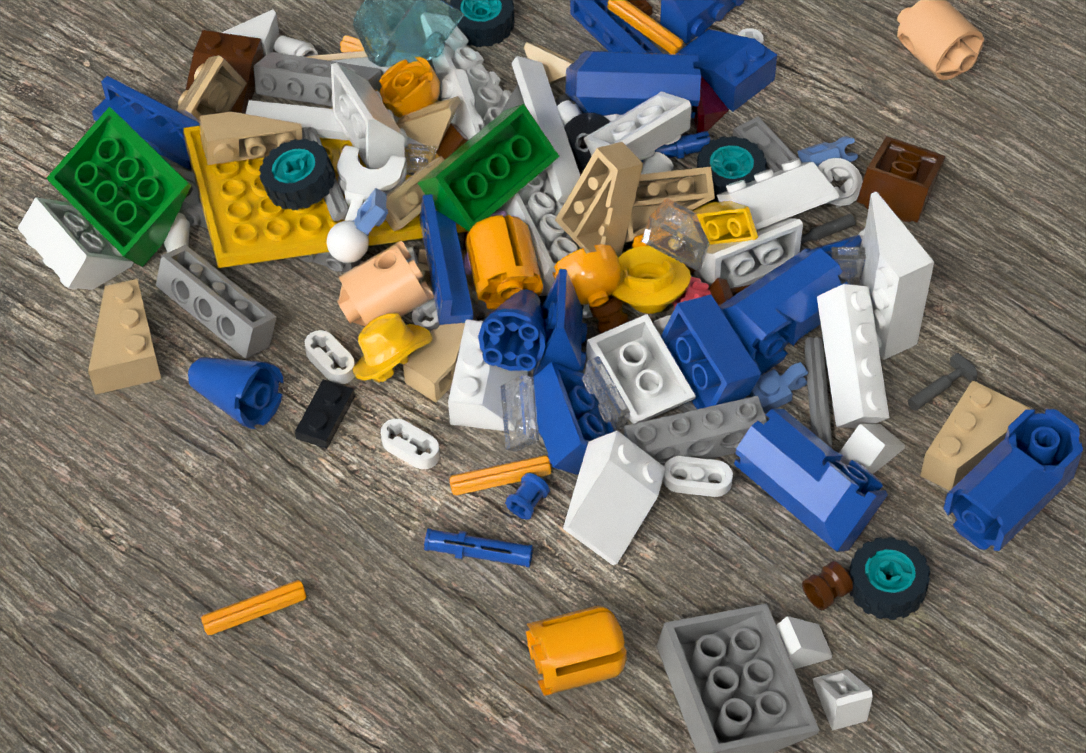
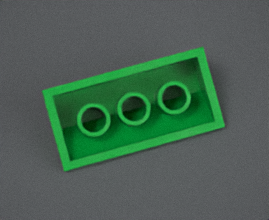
(489, 168)

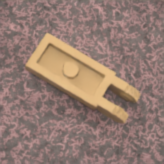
(406, 199)

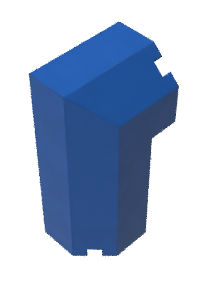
(622, 80)
(782, 305)
(810, 478)
(1016, 478)

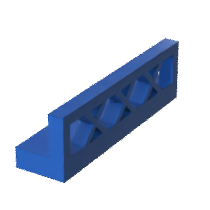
(609, 28)
(150, 124)
(445, 265)

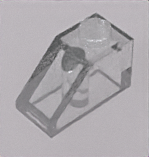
(677, 234)

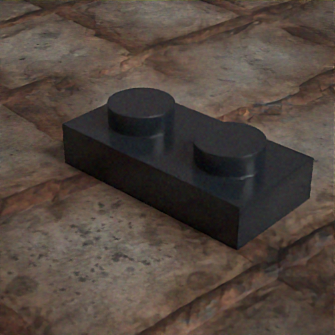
(324, 414)

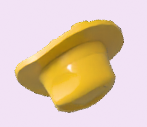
(650, 279)
(385, 344)

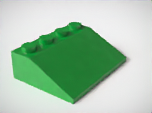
(122, 187)

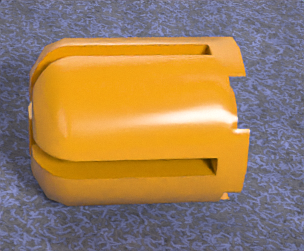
(502, 259)
(576, 649)

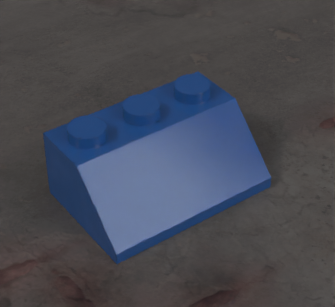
(692, 17)
(709, 353)
(567, 416)

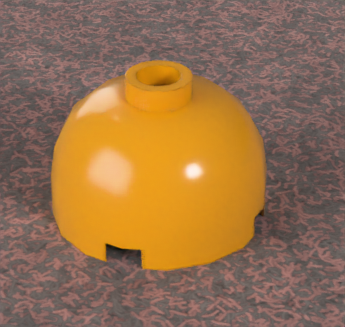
(409, 86)
(592, 274)

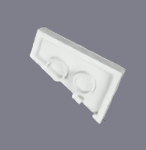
(457, 84)

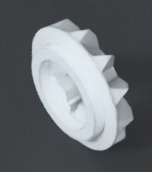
(841, 170)

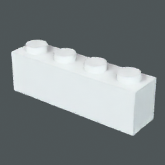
(852, 356)

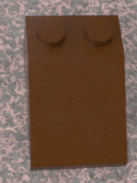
(238, 51)
(902, 177)

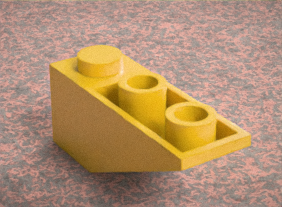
(726, 222)

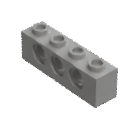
(303, 77)
(215, 301)
(699, 432)

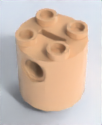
(940, 37)
(383, 286)

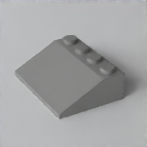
(735, 682)

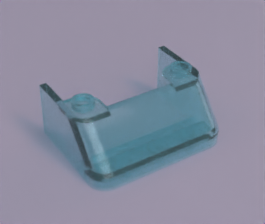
(404, 29)

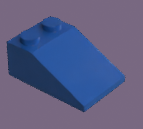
(732, 65)
(563, 326)

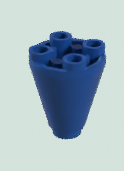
(514, 333)

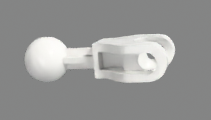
(357, 183)

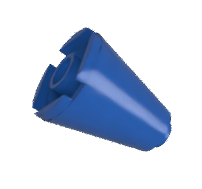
(239, 388)

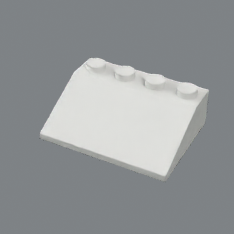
(897, 278)

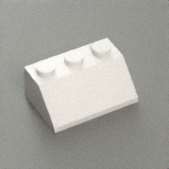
(365, 118)
(646, 126)
(781, 193)
(71, 245)
(750, 260)
(476, 385)

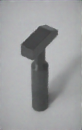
(828, 229)
(962, 367)

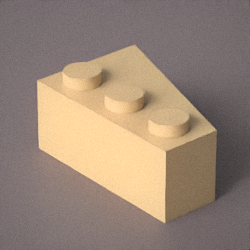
(686, 187)
(602, 199)
(123, 341)
(969, 434)

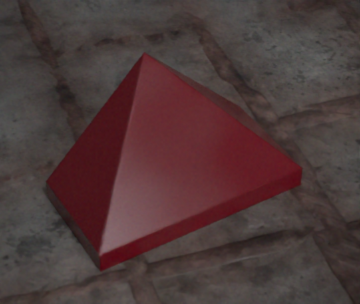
(710, 108)

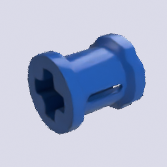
(527, 496)

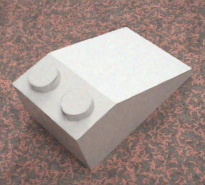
(641, 368)
(612, 495)

